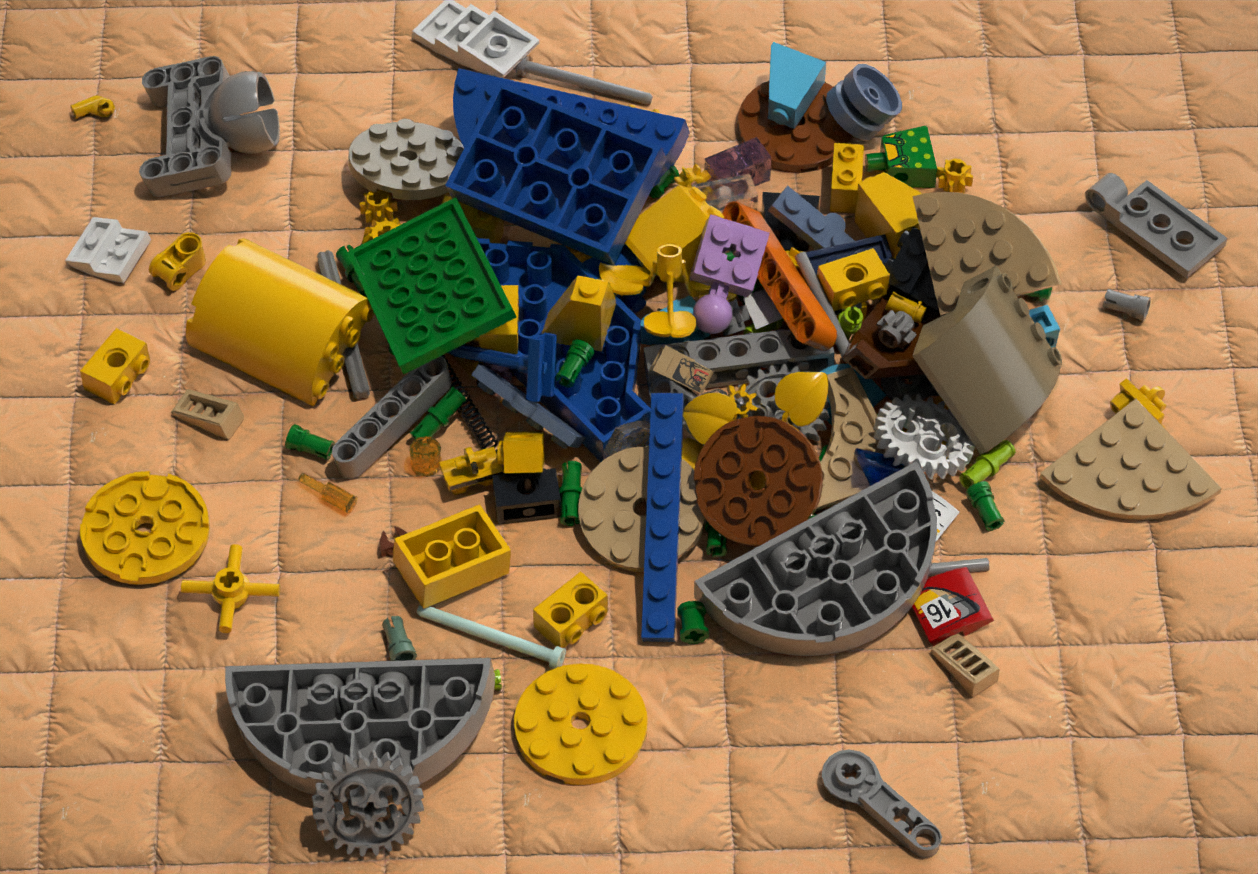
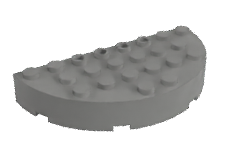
(832, 576)
(315, 713)

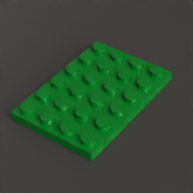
(430, 285)

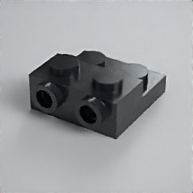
(910, 269)

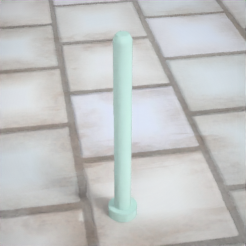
(554, 657)

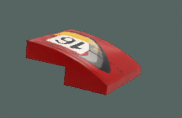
(951, 605)

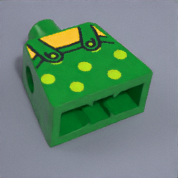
(906, 157)

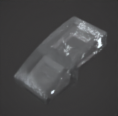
(628, 436)

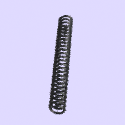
(476, 437)

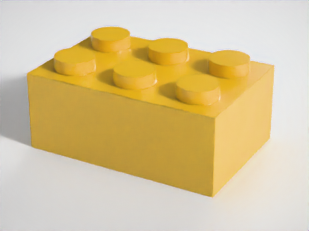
(451, 556)

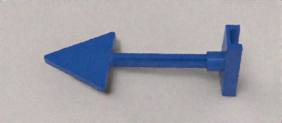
(538, 364)

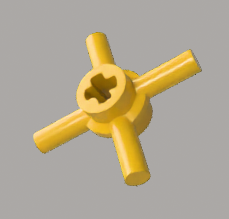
(230, 588)

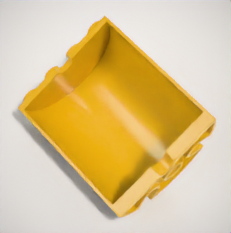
(275, 319)

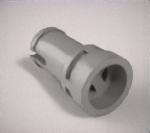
(1135, 306)

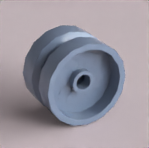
(864, 102)

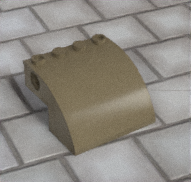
(988, 360)

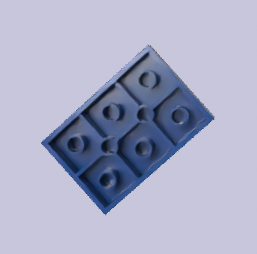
(556, 172)

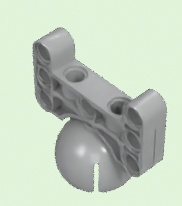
(205, 121)

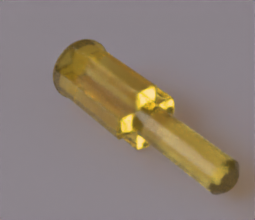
(331, 493)

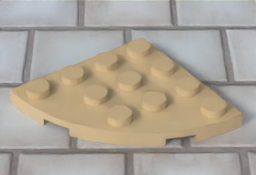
(972, 235)
(1131, 470)

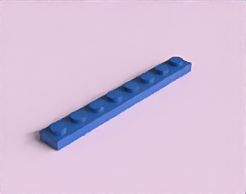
(662, 518)

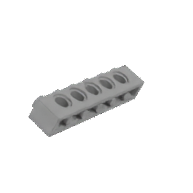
(743, 355)

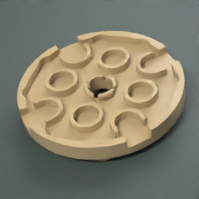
(609, 506)

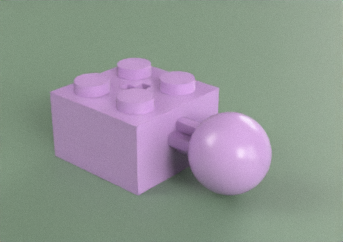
(711, 268)

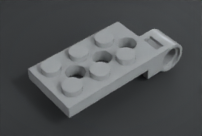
(1110, 200)

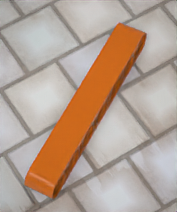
(786, 285)

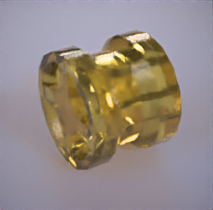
(431, 451)

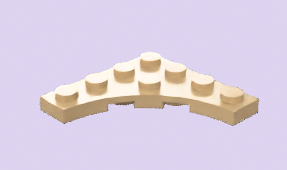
(851, 429)

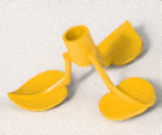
(669, 266)
(798, 394)

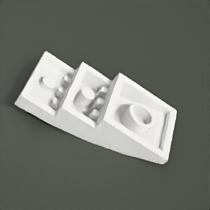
(475, 38)

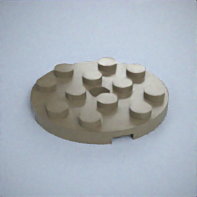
(404, 159)

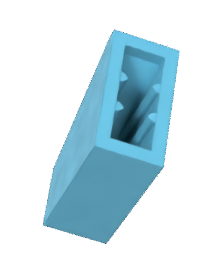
(792, 84)

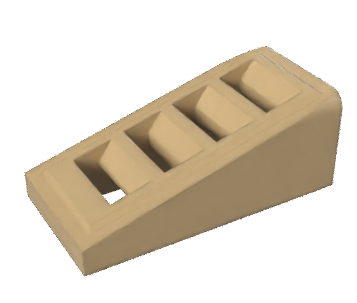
(222, 425)
(972, 684)

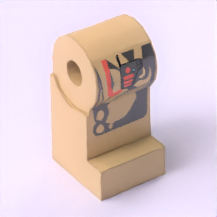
(681, 369)

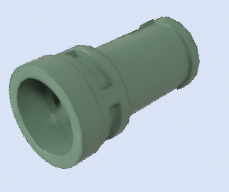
(399, 645)

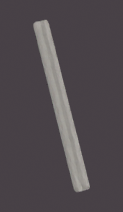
(352, 355)

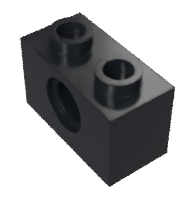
(515, 506)

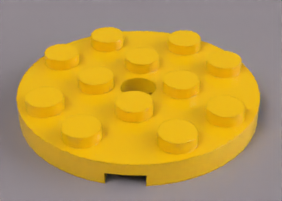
(140, 557)
(573, 754)

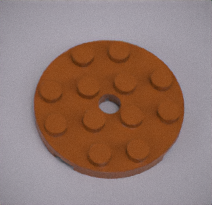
(791, 148)
(725, 472)

